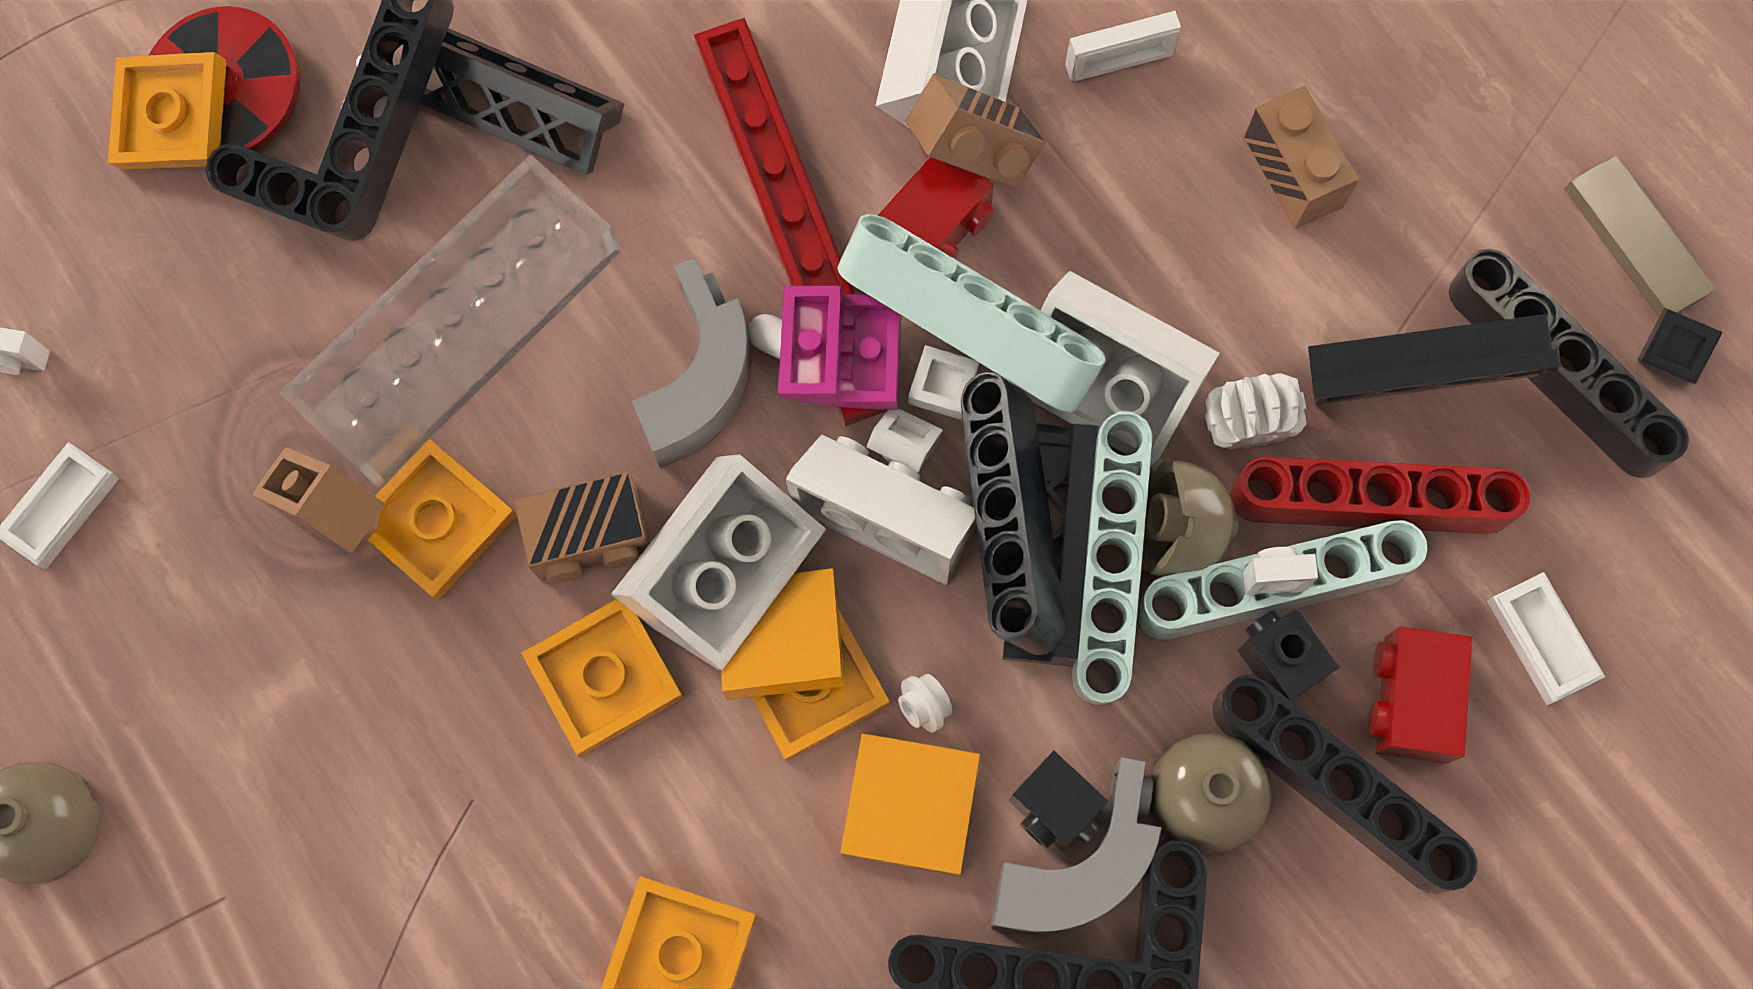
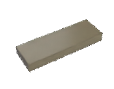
(1639, 237)

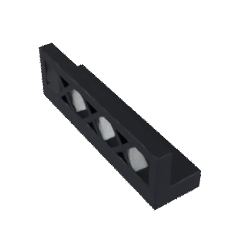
(525, 83)
(1433, 359)
(1073, 539)

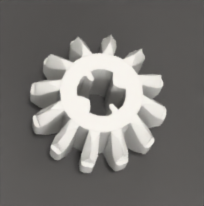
(1255, 411)

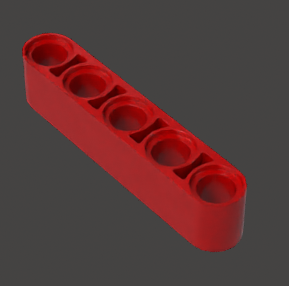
(1403, 483)

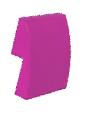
(839, 349)

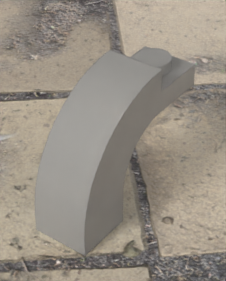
(708, 394)
(1063, 899)

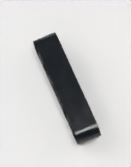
(1595, 368)
(1000, 424)
(1371, 790)

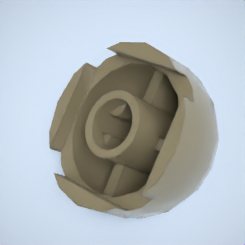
(1186, 519)
(1210, 792)
(44, 822)

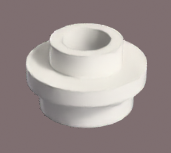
(924, 702)

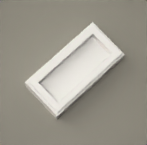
(1122, 46)
(56, 506)
(1545, 638)

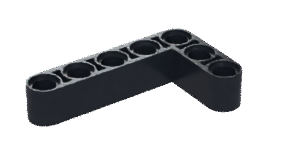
(353, 132)
(1072, 971)

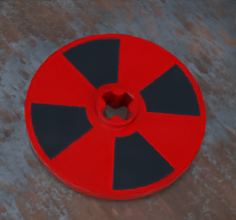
(259, 69)

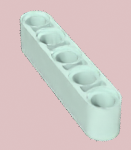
(970, 313)
(1127, 533)
(1357, 548)

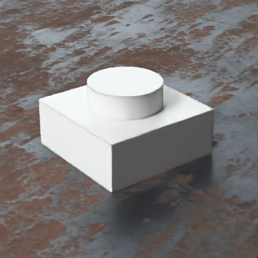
(21, 351)
(941, 381)
(904, 439)
(1279, 572)

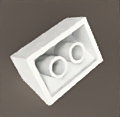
(954, 39)
(1145, 367)
(883, 506)
(719, 560)

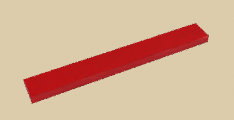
(773, 164)

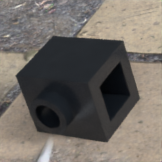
(1287, 653)
(1059, 805)

